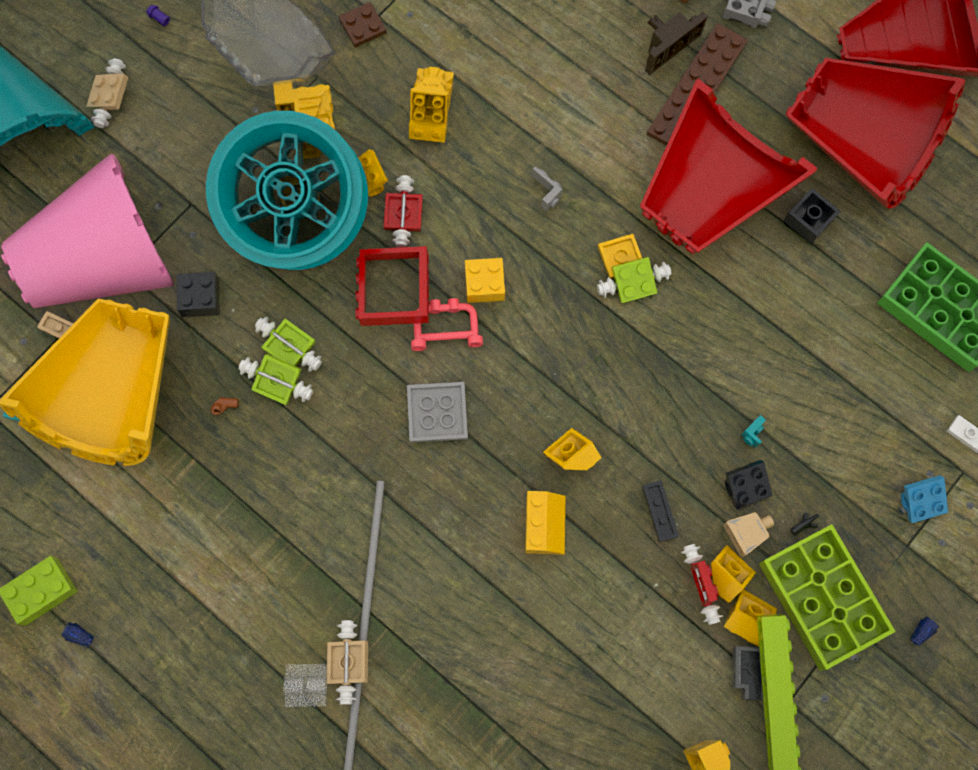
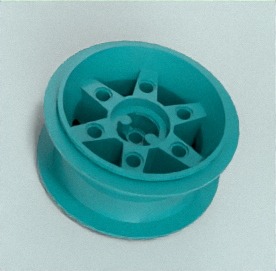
(233, 219)

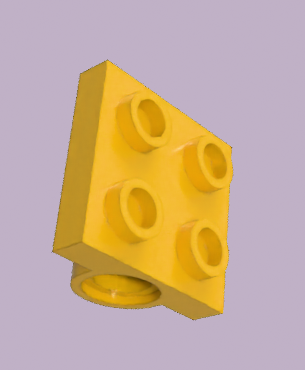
(374, 172)

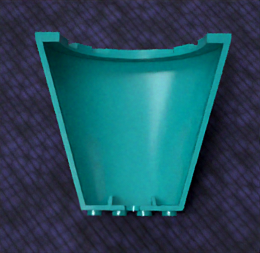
(31, 102)

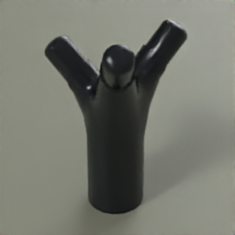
(805, 523)

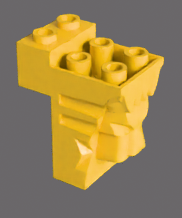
(309, 100)
(430, 104)

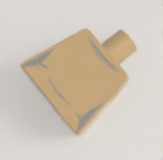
(748, 532)

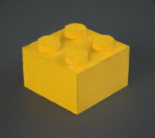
(484, 280)

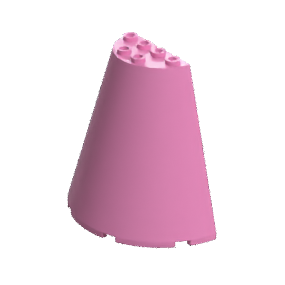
(85, 244)

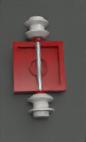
(403, 211)
(707, 591)

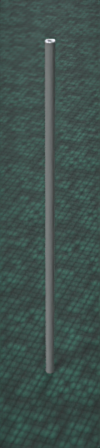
(365, 620)

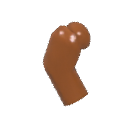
(222, 404)

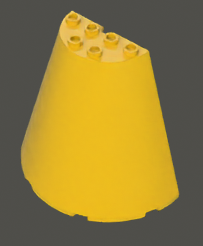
(97, 385)

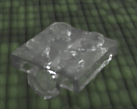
(305, 685)

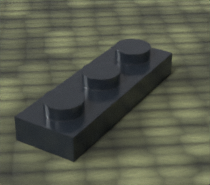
(660, 511)

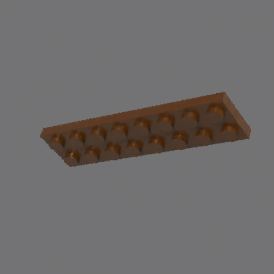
(710, 67)

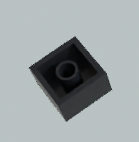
(811, 216)
(198, 294)

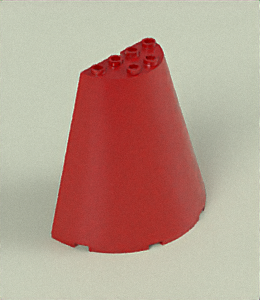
(877, 122)
(714, 175)

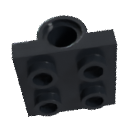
(748, 484)

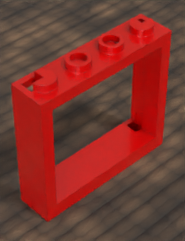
(393, 318)

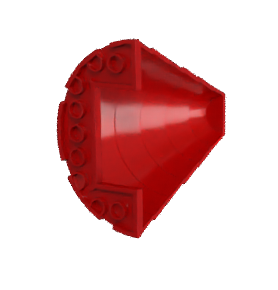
(914, 36)

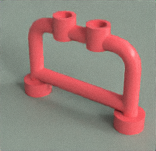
(453, 306)

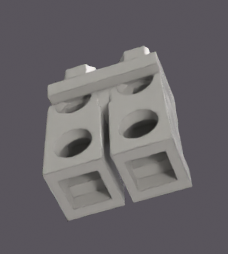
(749, 11)

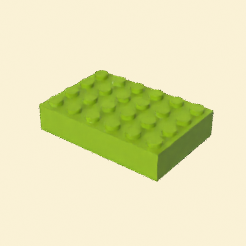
(826, 598)

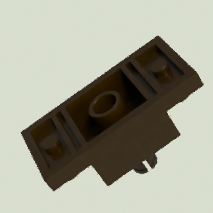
(672, 38)

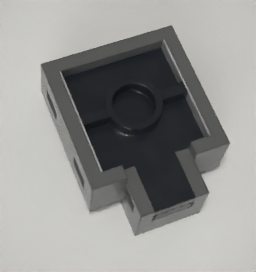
(747, 672)

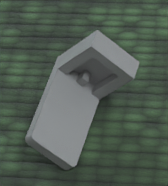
(554, 187)

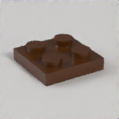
(362, 24)

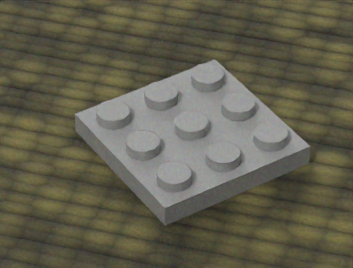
(437, 412)

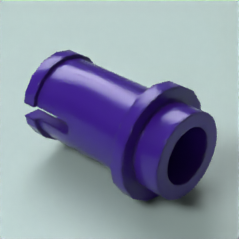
(159, 16)

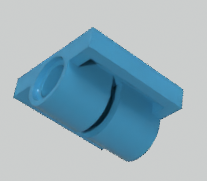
(925, 499)

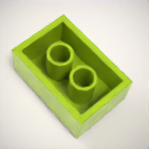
(37, 591)

